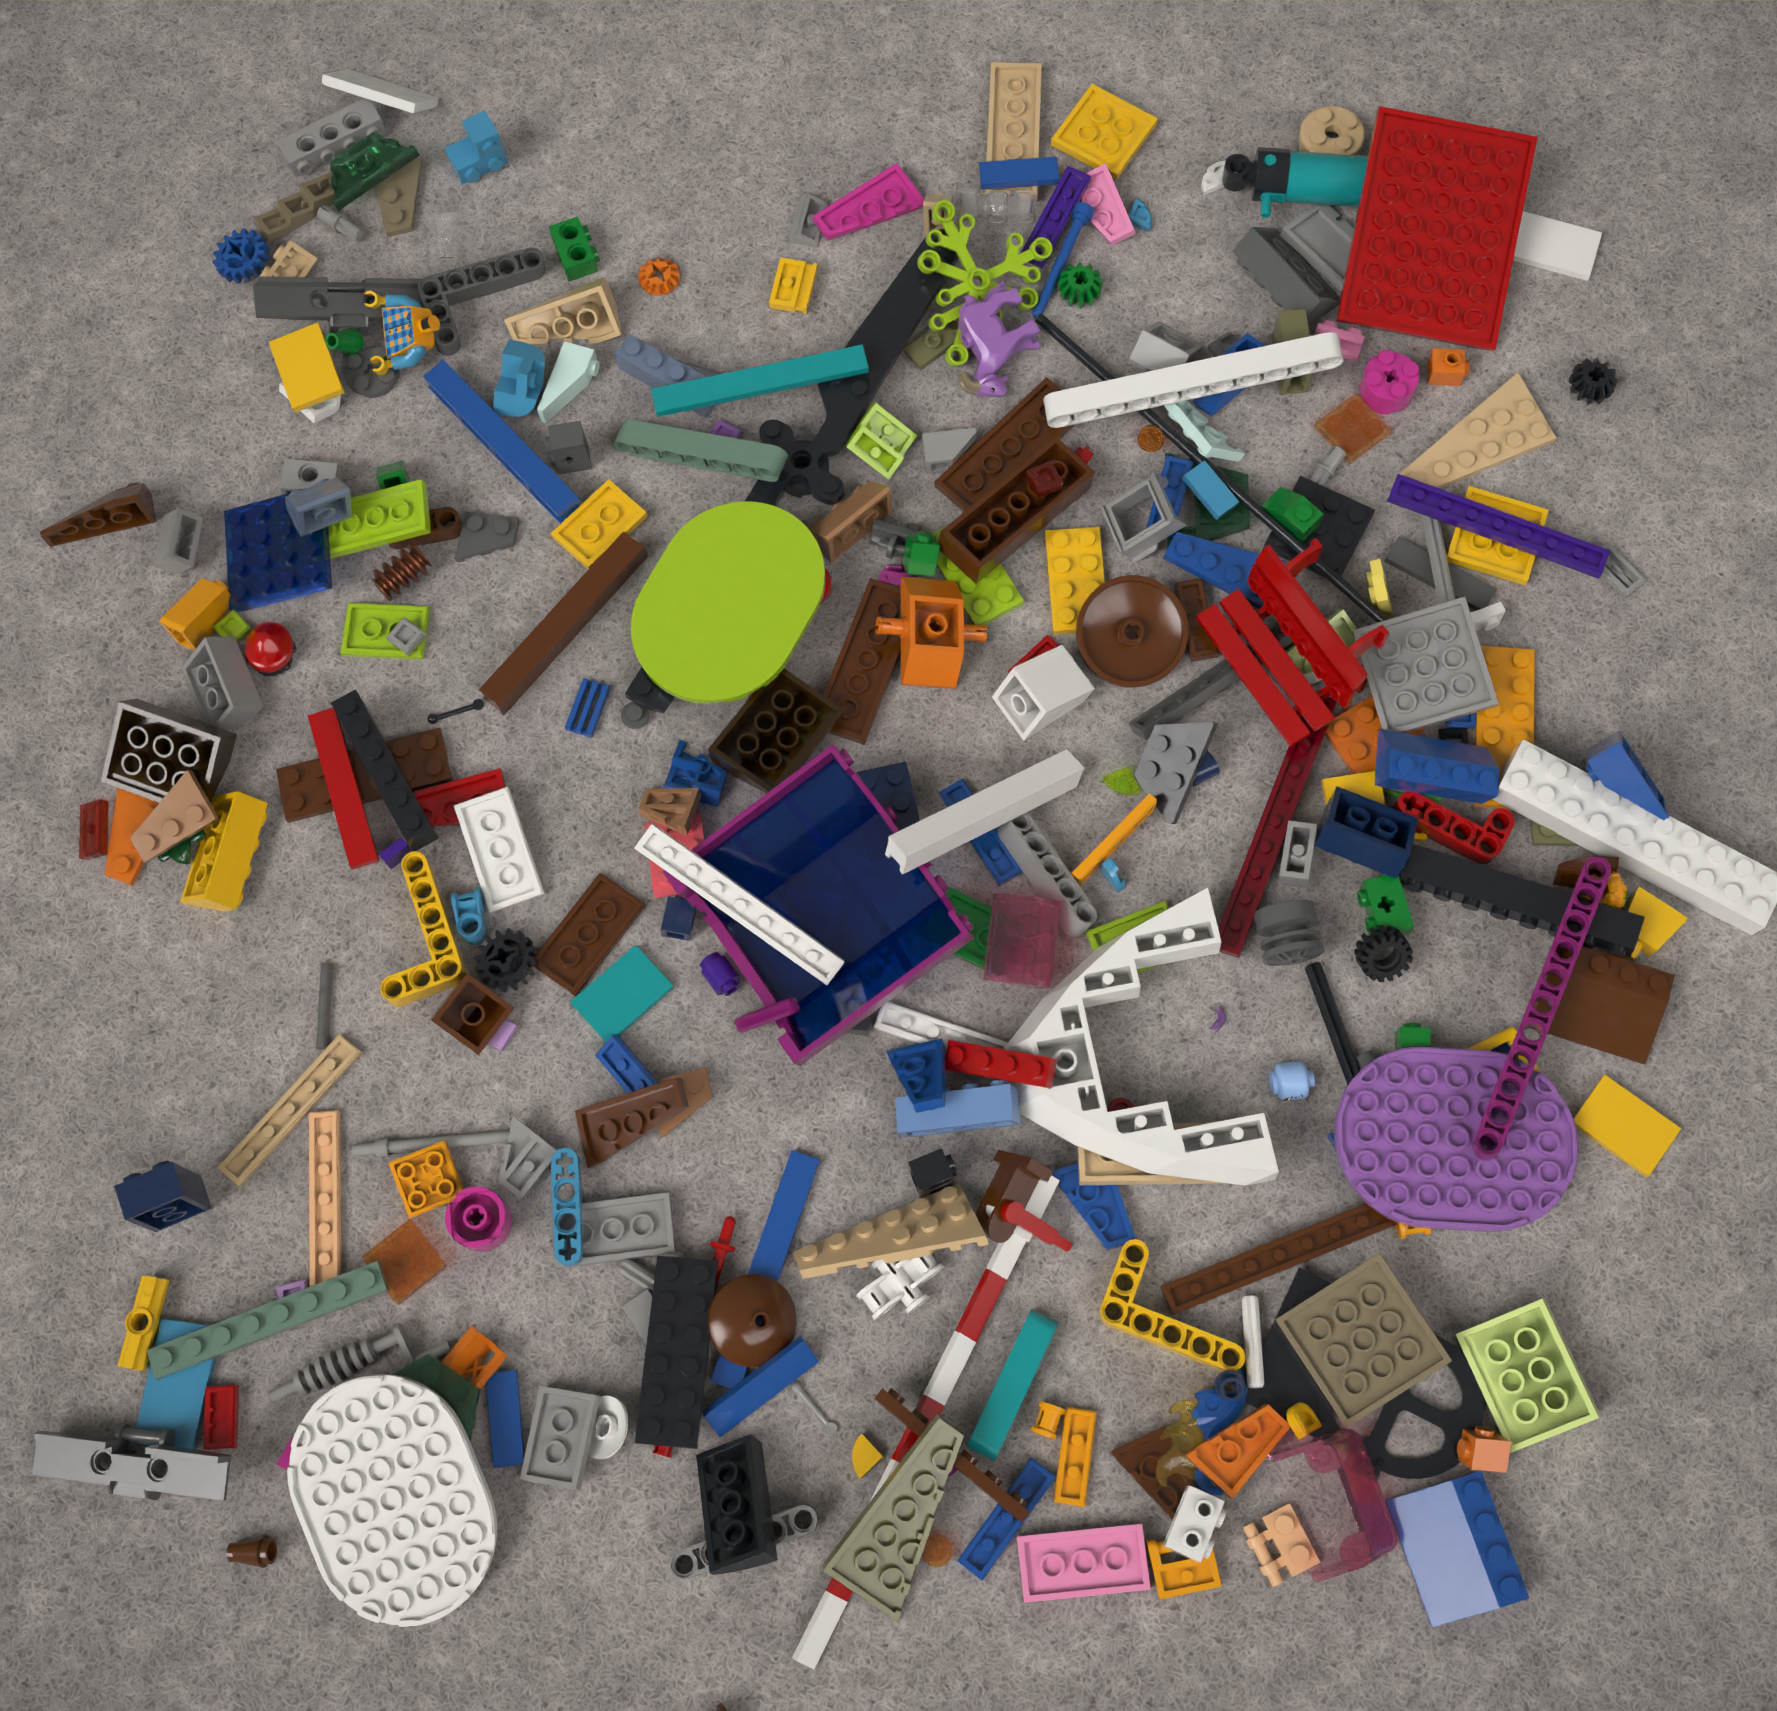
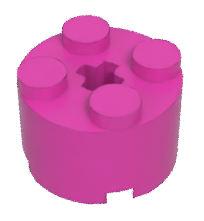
(1389, 382)
(466, 1208)

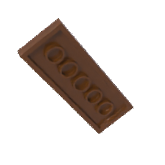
(1001, 449)
(865, 663)
(419, 756)

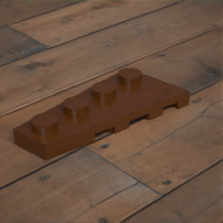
(626, 1118)

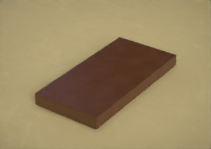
(588, 934)

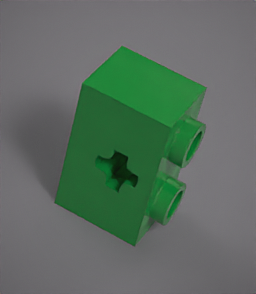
(1391, 895)

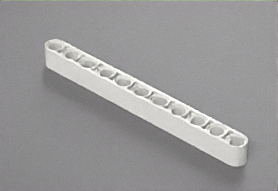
(1193, 380)

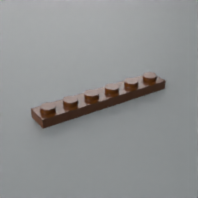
(964, 1461)

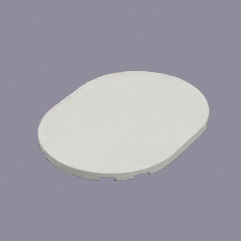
(392, 1500)

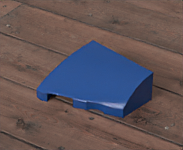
(699, 774)

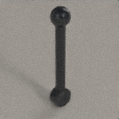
(477, 705)

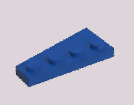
(1214, 563)

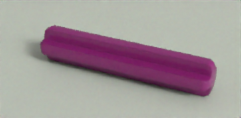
(767, 1015)

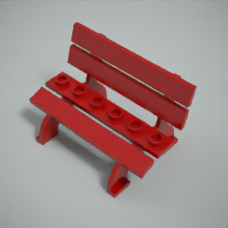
(1308, 630)

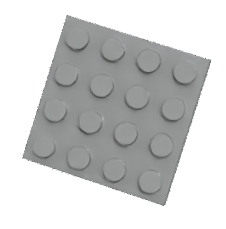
(1428, 668)

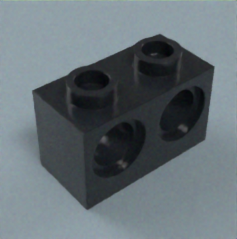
(932, 1172)

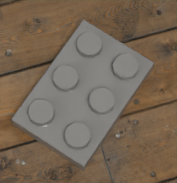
(560, 1438)

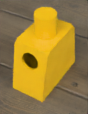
(1659, 922)

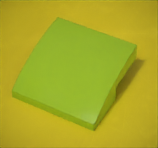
(881, 440)

